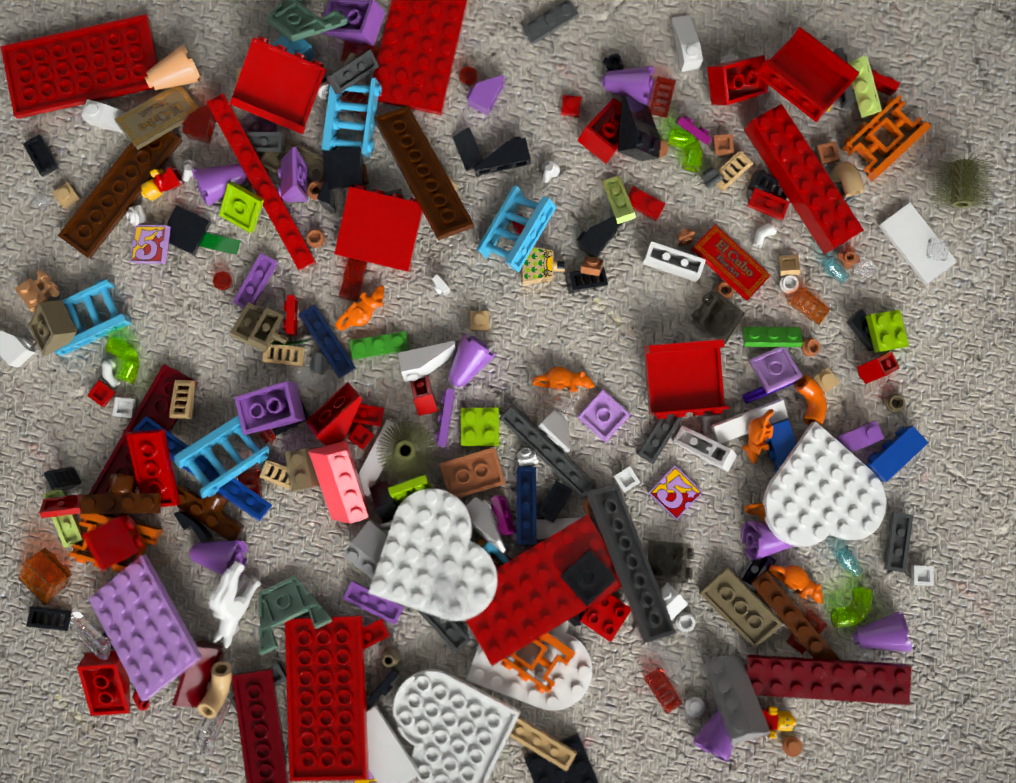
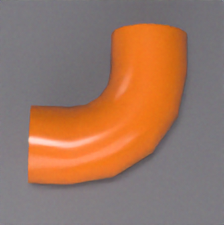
(815, 400)

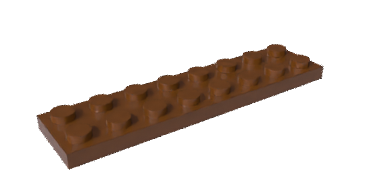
(423, 173)
(116, 194)

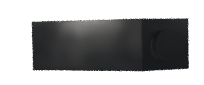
(508, 156)
(598, 237)

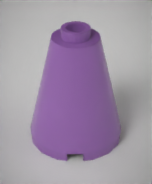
(631, 82)
(214, 180)
(469, 360)
(760, 540)
(219, 554)
(884, 634)
(714, 738)

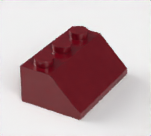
(197, 678)

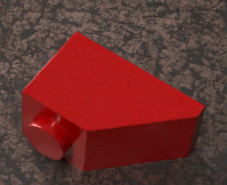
(878, 368)
(423, 396)

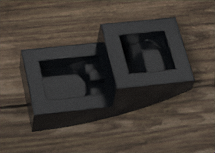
(188, 522)

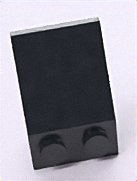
(638, 131)

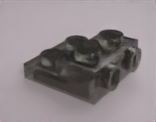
(717, 316)
(670, 560)

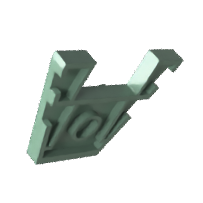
(298, 22)
(284, 603)

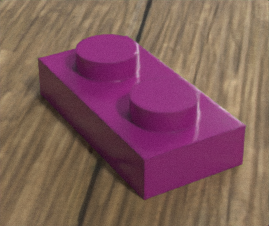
(687, 124)
(501, 509)

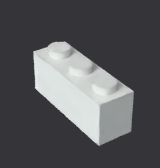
(674, 261)

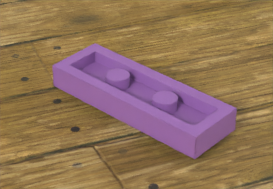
(256, 281)
(445, 418)
(383, 608)

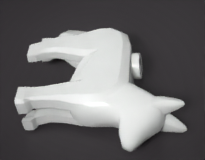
(231, 601)

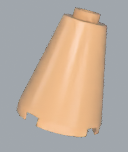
(173, 71)

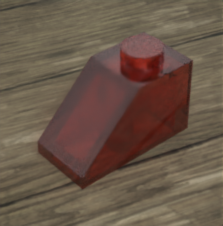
(200, 125)

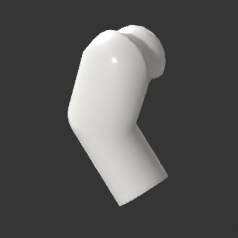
(765, 230)
(107, 373)

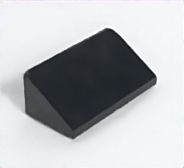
(467, 149)
(327, 198)
(755, 568)

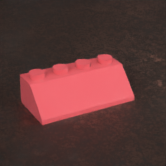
(340, 482)

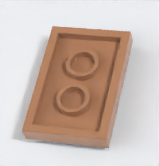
(472, 473)

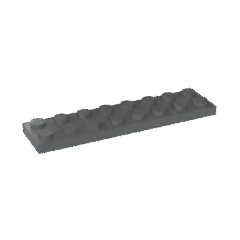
(631, 564)

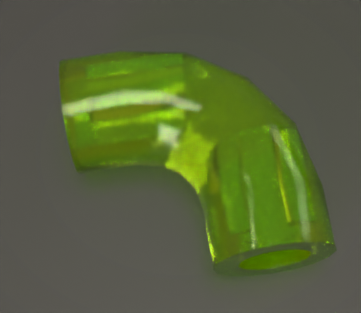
(689, 146)
(127, 356)
(856, 611)

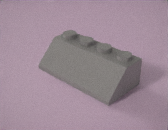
(367, 548)
(735, 698)

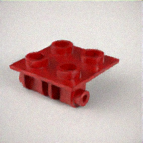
(606, 617)

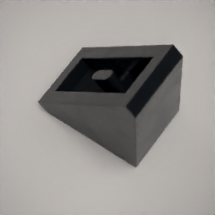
(383, 502)

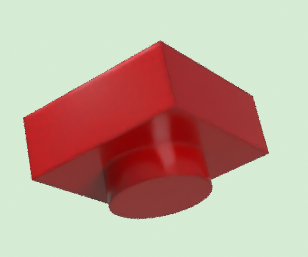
(571, 105)
(101, 393)
(361, 436)

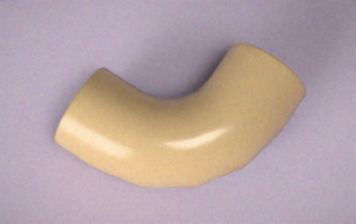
(849, 177)
(218, 690)

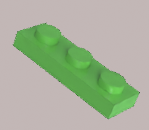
(772, 337)
(379, 345)

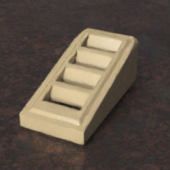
(743, 160)
(300, 360)
(188, 414)
(265, 471)

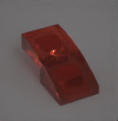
(350, 47)
(353, 279)

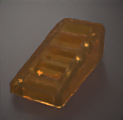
(813, 301)

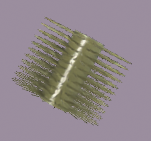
(962, 186)
(408, 464)

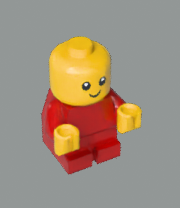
(164, 182)
(778, 720)

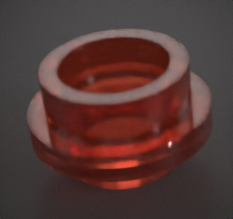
(468, 75)
(222, 280)
(267, 436)

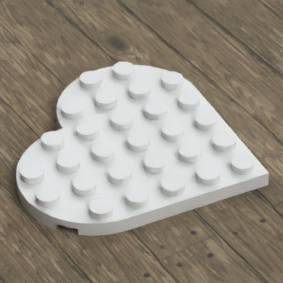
(823, 493)
(430, 542)
(570, 680)
(452, 726)

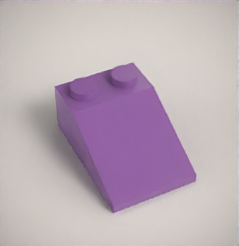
(363, 20)
(293, 177)
(270, 407)

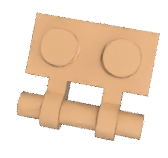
(31, 292)

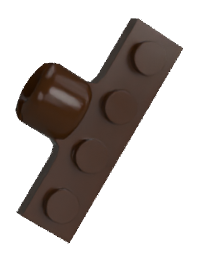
(120, 499)
(210, 512)

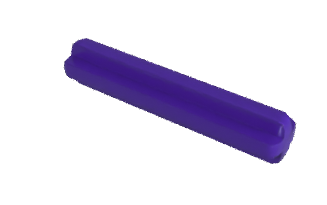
(758, 393)

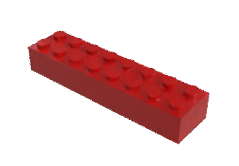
(803, 179)

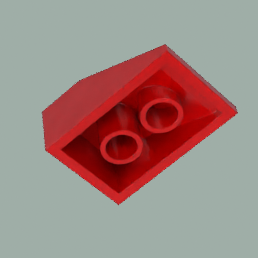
(736, 80)
(602, 133)
(335, 416)
(114, 541)
(105, 684)

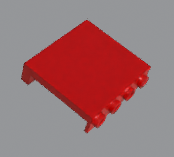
(808, 74)
(278, 85)
(379, 228)
(684, 378)

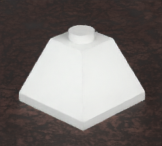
(557, 430)

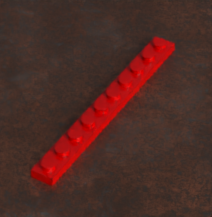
(261, 181)

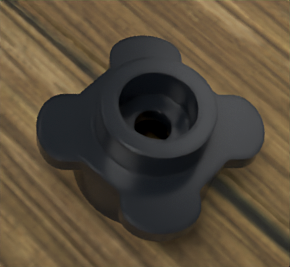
(613, 59)

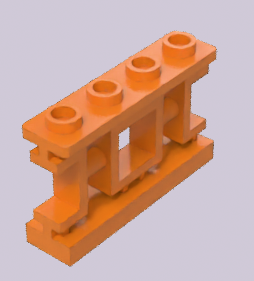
(896, 148)
(148, 530)
(519, 664)

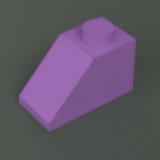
(485, 94)
(861, 436)

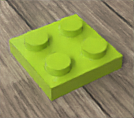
(241, 207)
(887, 331)
(480, 426)
(405, 489)

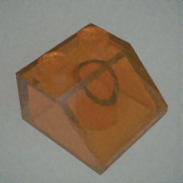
(44, 575)

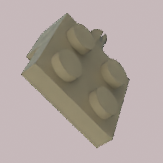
(258, 327)

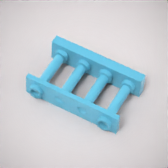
(333, 123)
(529, 235)
(99, 327)
(204, 447)

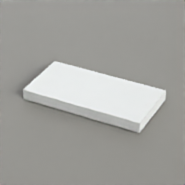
(910, 237)
(386, 755)

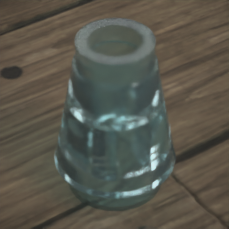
(835, 269)
(848, 561)

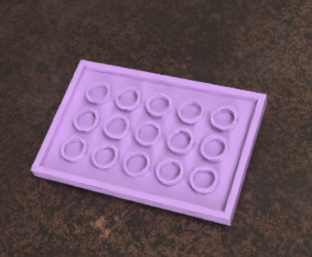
(144, 628)

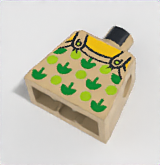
(540, 266)

